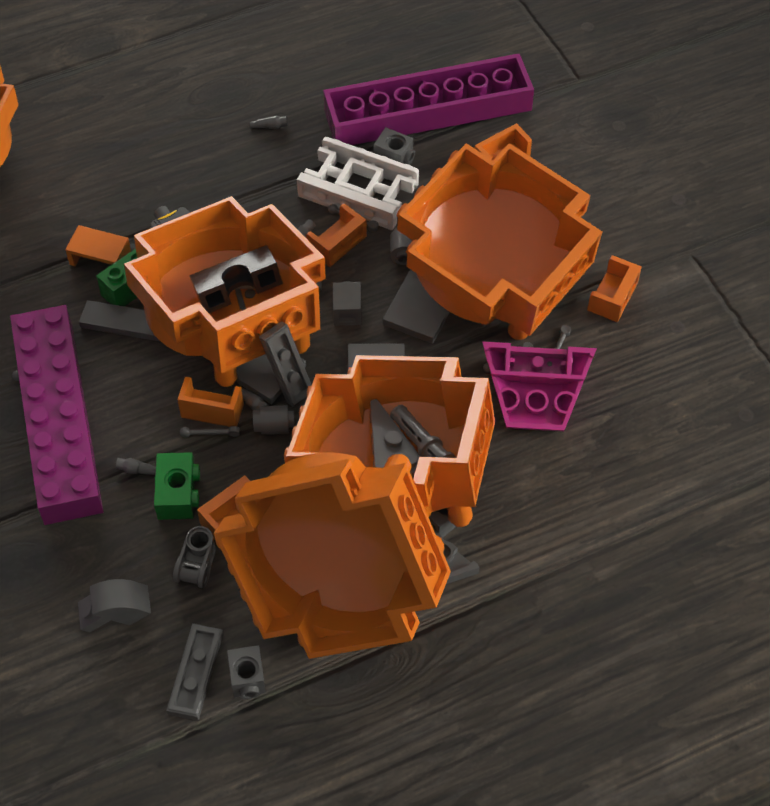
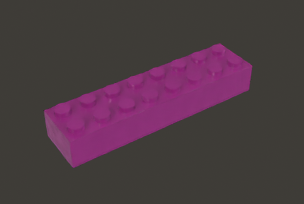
(429, 99)
(55, 416)

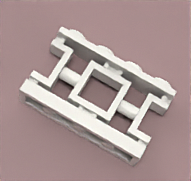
(315, 188)

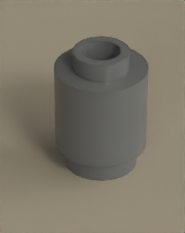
(398, 247)
(273, 420)

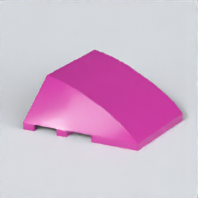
(533, 392)

